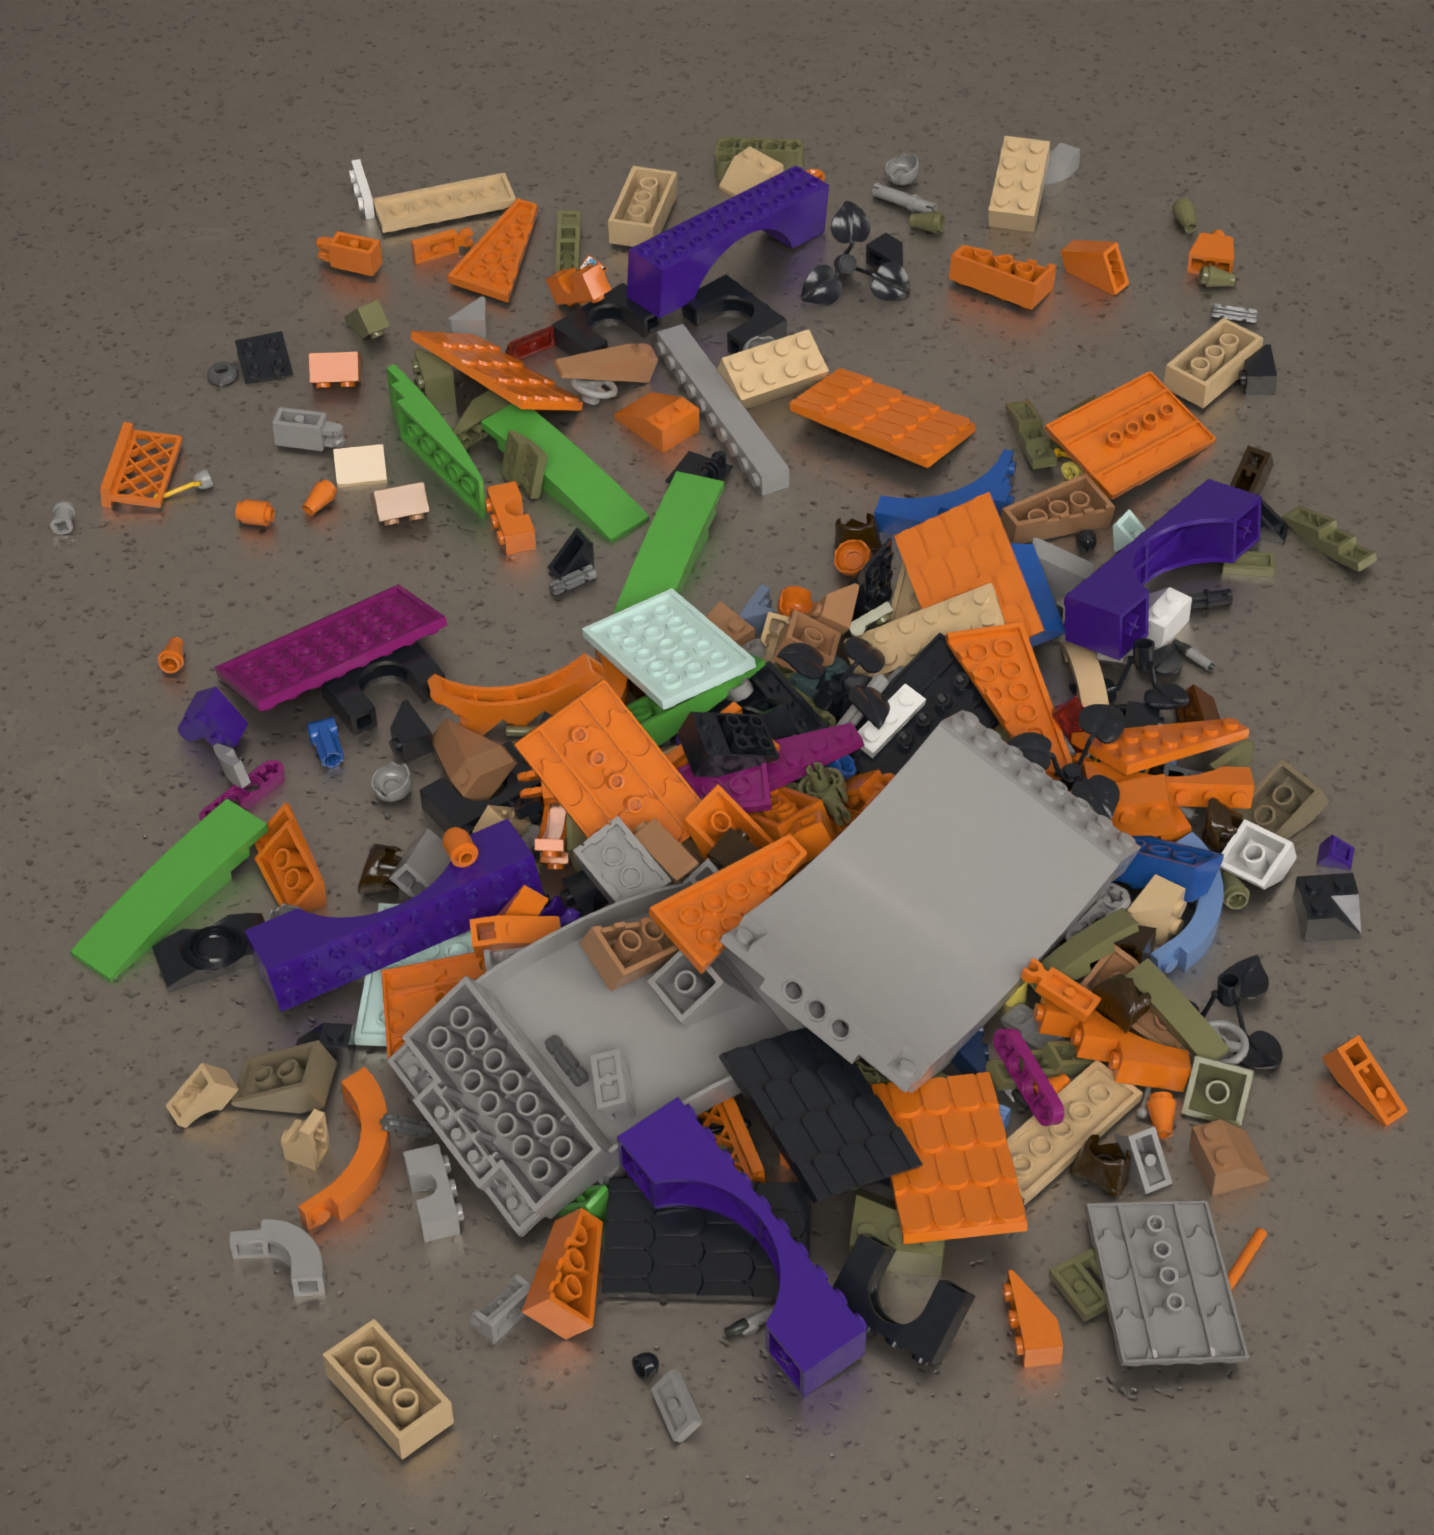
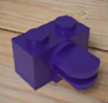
(212, 718)

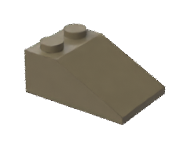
(1285, 801)
(286, 1079)

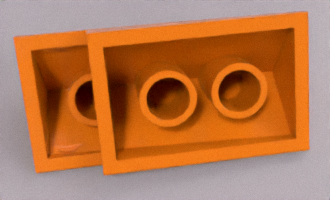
(289, 863)

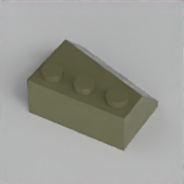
(879, 1217)

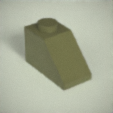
(368, 320)

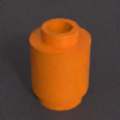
(254, 512)
(459, 847)

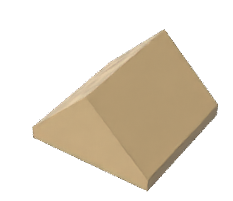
(360, 466)

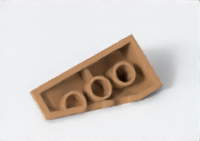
(615, 363)
(471, 760)
(1149, 1025)

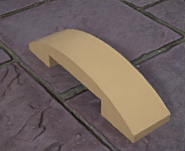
(1086, 673)

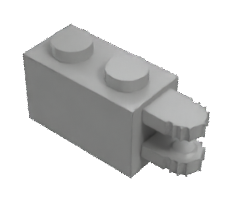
(306, 430)

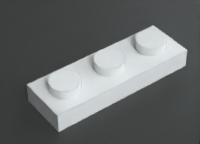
(361, 189)
(903, 707)

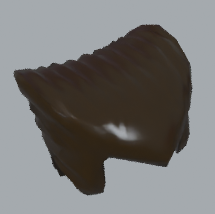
(859, 531)
(1220, 825)
(378, 869)
(1121, 1001)
(1103, 1165)

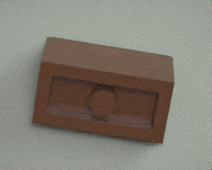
(1200, 706)

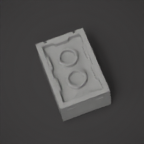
(619, 863)

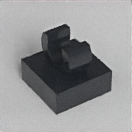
(530, 808)

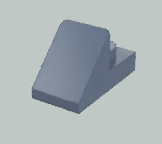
(757, 609)

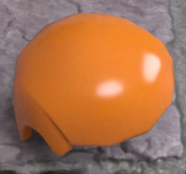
(851, 557)
(794, 598)

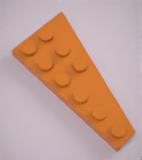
(497, 257)
(1159, 744)
(710, 908)

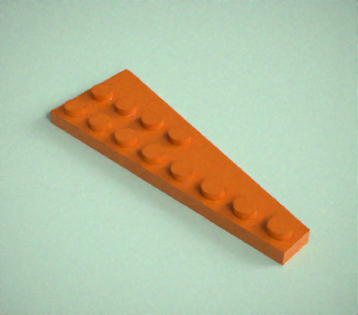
(1010, 682)

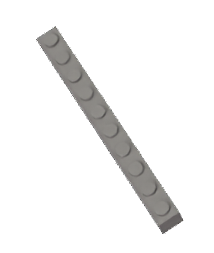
(722, 410)

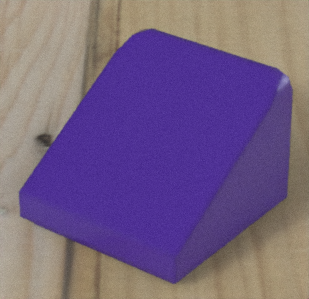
(1335, 853)

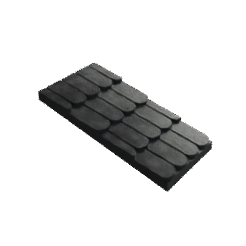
(947, 690)
(820, 1113)
(692, 1249)

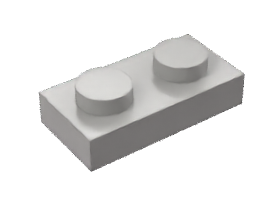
(676, 1405)

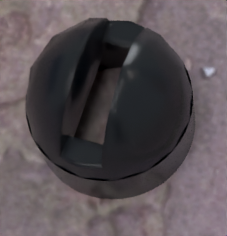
(1086, 540)
(645, 1365)

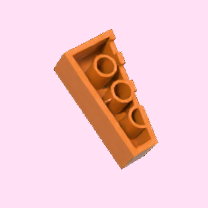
(567, 1276)

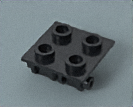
(263, 357)
(703, 466)

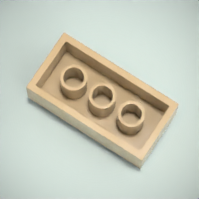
(1019, 184)
(642, 206)
(1211, 362)
(774, 369)
(388, 1388)

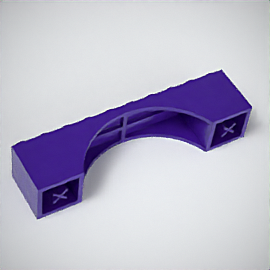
(672, 265)
(1205, 527)
(313, 954)
(680, 1165)

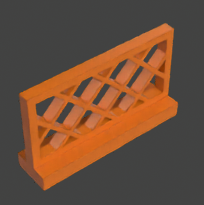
(122, 464)
(737, 1139)

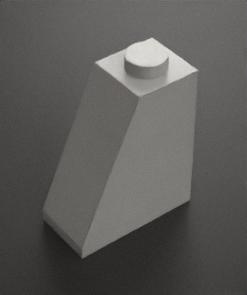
(1061, 568)
(421, 864)

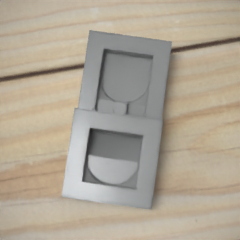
(231, 766)
(1022, 1019)

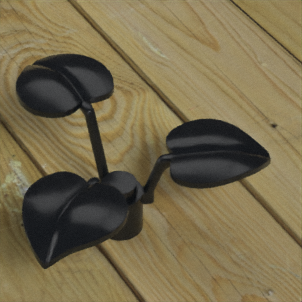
(822, 285)
(1160, 661)
(867, 700)
(1099, 791)
(1249, 981)

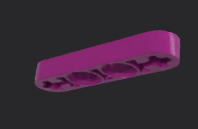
(257, 778)
(1046, 1105)

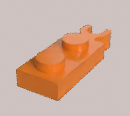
(440, 244)
(1061, 990)

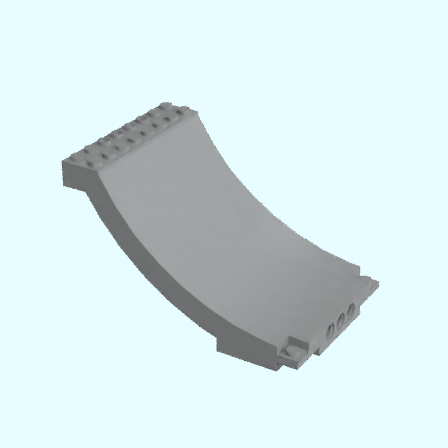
(932, 903)
(512, 1109)

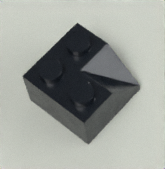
(1328, 907)

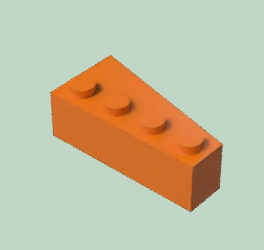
(1002, 276)
(1145, 807)

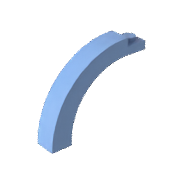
(1201, 931)

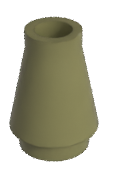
(1184, 212)
(928, 221)
(1215, 277)
(1235, 892)

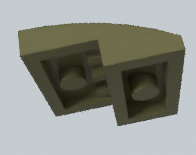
(524, 464)

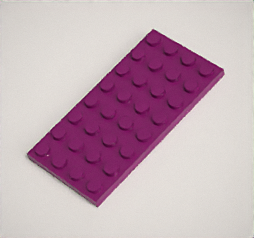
(330, 647)

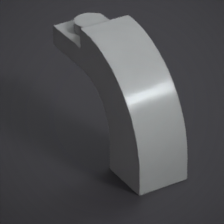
(1062, 163)
(288, 1244)

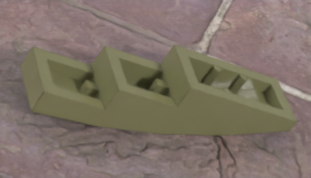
(568, 240)
(1031, 435)
(1324, 535)
(1090, 945)
(1177, 1012)
(1053, 1058)

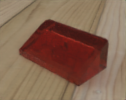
(531, 343)
(1067, 717)

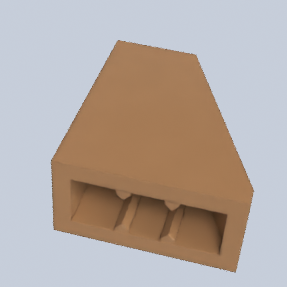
(666, 851)

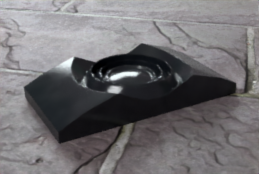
(207, 952)

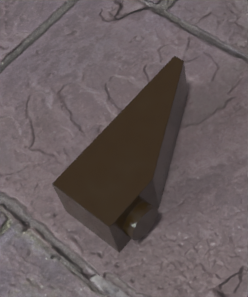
(1253, 470)

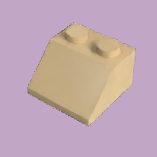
(749, 170)
(1160, 907)

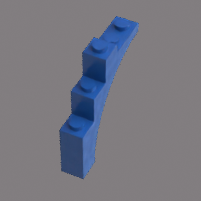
(899, 514)

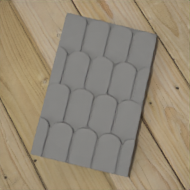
(1165, 1283)

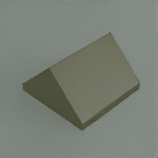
(1218, 1091)

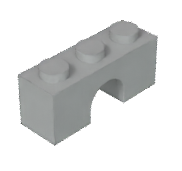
(428, 1172)

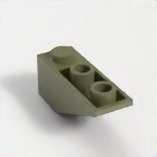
(469, 426)

